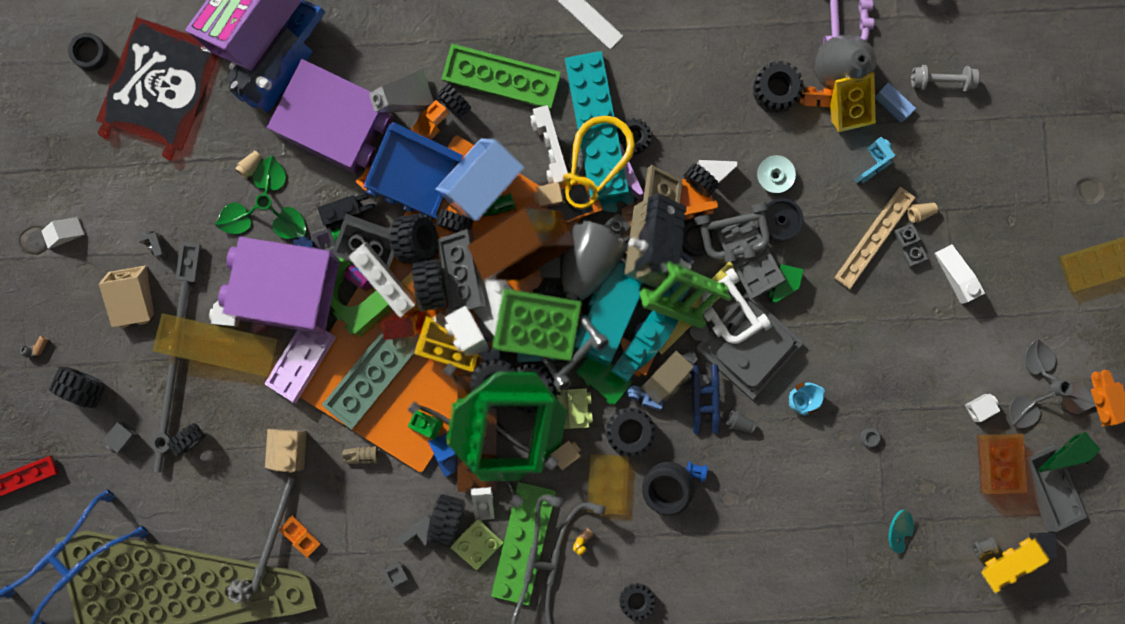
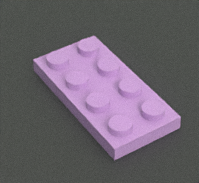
(299, 363)

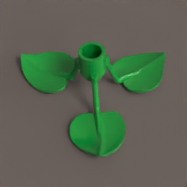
(288, 223)

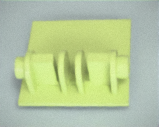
(476, 544)

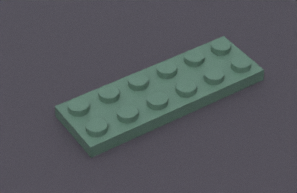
(369, 378)

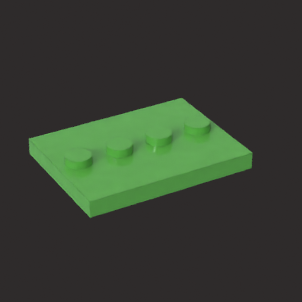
(536, 324)

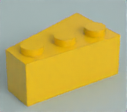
(439, 345)
(1014, 563)

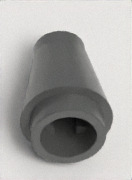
(740, 422)

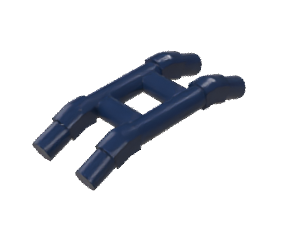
(697, 391)

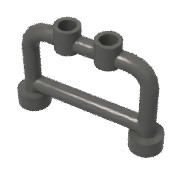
(748, 251)
(598, 341)

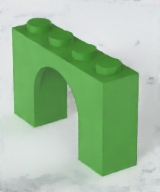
(362, 316)

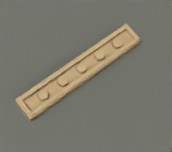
(874, 238)

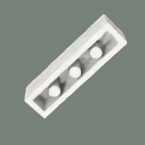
(382, 279)

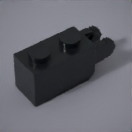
(334, 212)

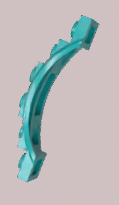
(648, 340)

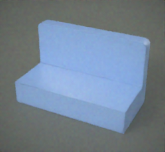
(894, 102)

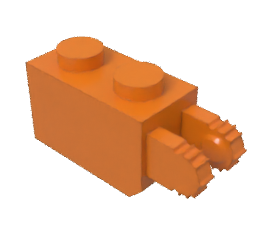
(1108, 398)

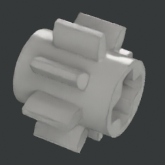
(239, 591)

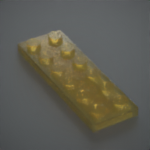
(215, 345)

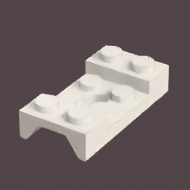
(543, 124)

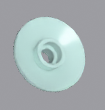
(782, 167)

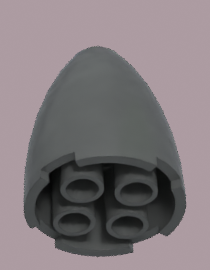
(844, 58)
(590, 260)

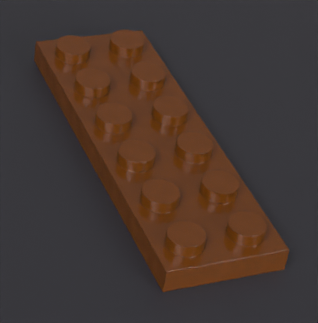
(465, 477)

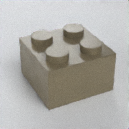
(667, 378)

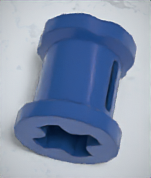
(701, 471)

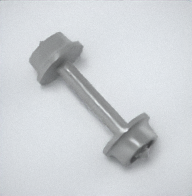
(968, 79)

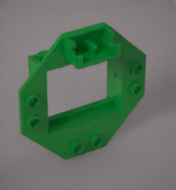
(470, 417)

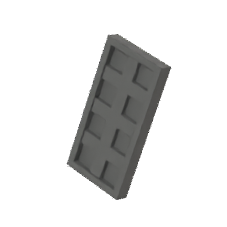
(757, 273)

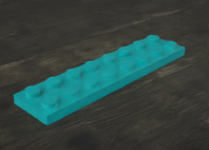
(601, 142)

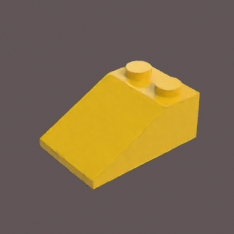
(853, 103)

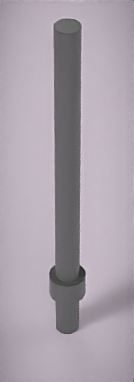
(260, 571)

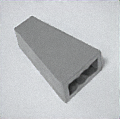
(403, 95)

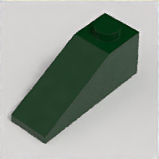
(1076, 450)

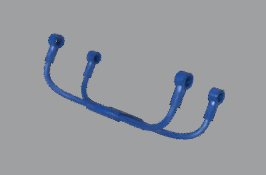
(9, 591)

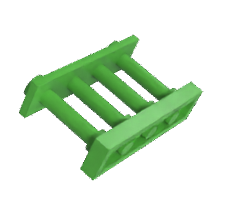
(682, 310)

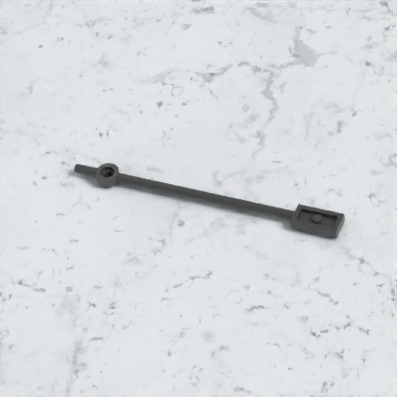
(186, 272)

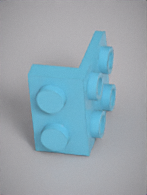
(882, 154)

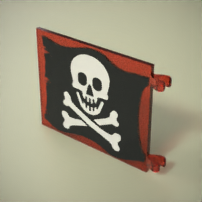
(157, 85)

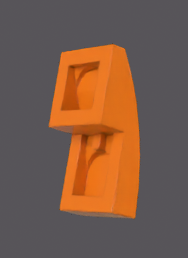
(299, 535)

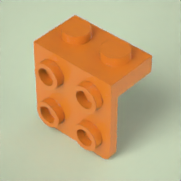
(695, 202)

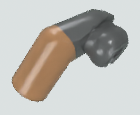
(34, 350)

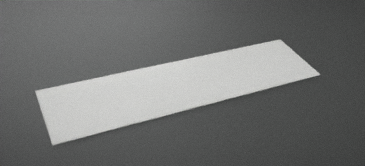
(593, 21)

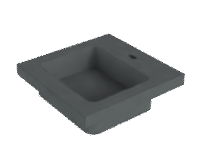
(756, 359)

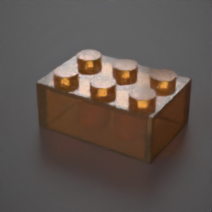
(1002, 463)

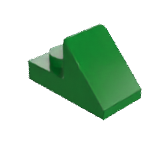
(425, 424)

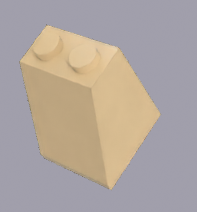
(127, 296)
(285, 450)

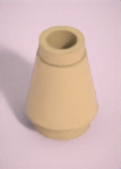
(249, 164)
(920, 212)

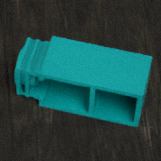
(610, 313)

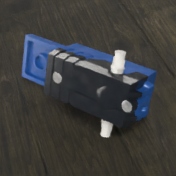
(278, 63)

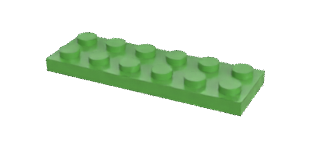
(501, 76)
(518, 541)

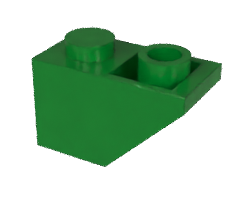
(793, 279)

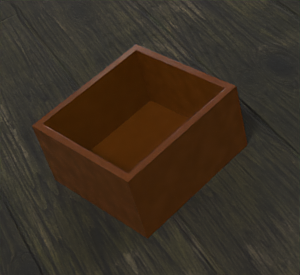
(521, 245)

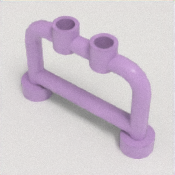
(865, 23)

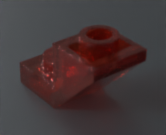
(401, 327)

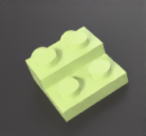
(576, 404)

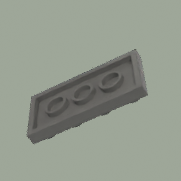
(460, 272)

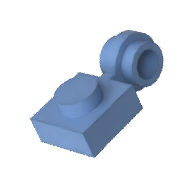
(636, 393)

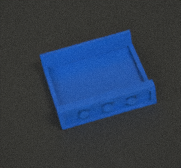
(410, 170)

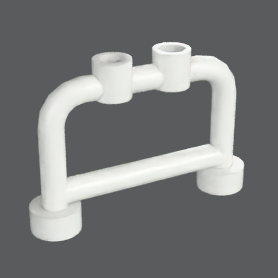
(719, 328)

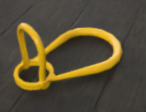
(576, 149)

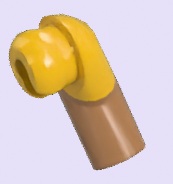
(581, 540)

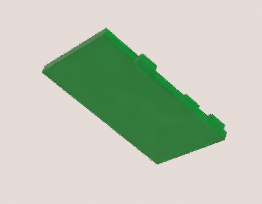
(603, 380)

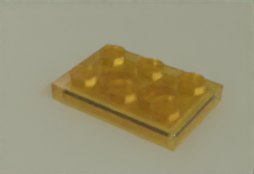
(608, 482)

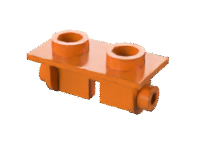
(811, 95)

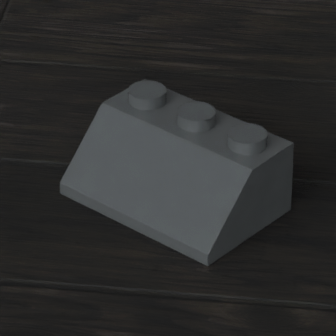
(357, 232)

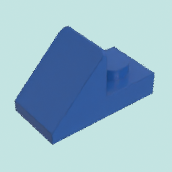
(444, 455)

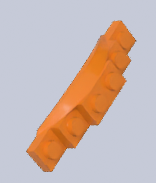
(425, 126)

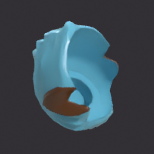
(806, 398)

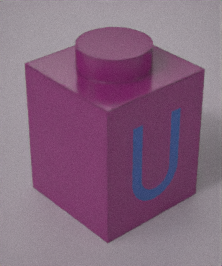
(356, 276)

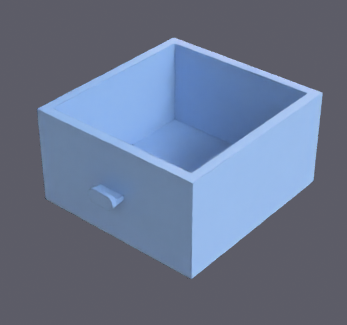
(479, 178)

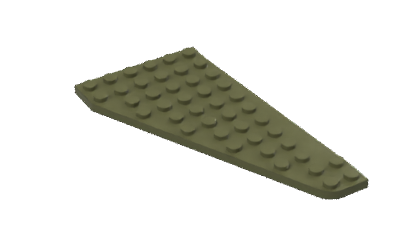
(173, 585)

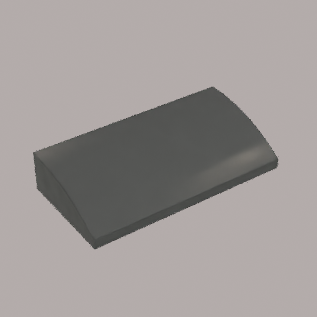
(1053, 492)

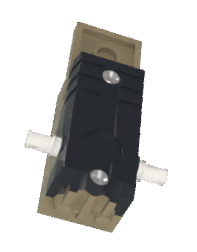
(657, 229)

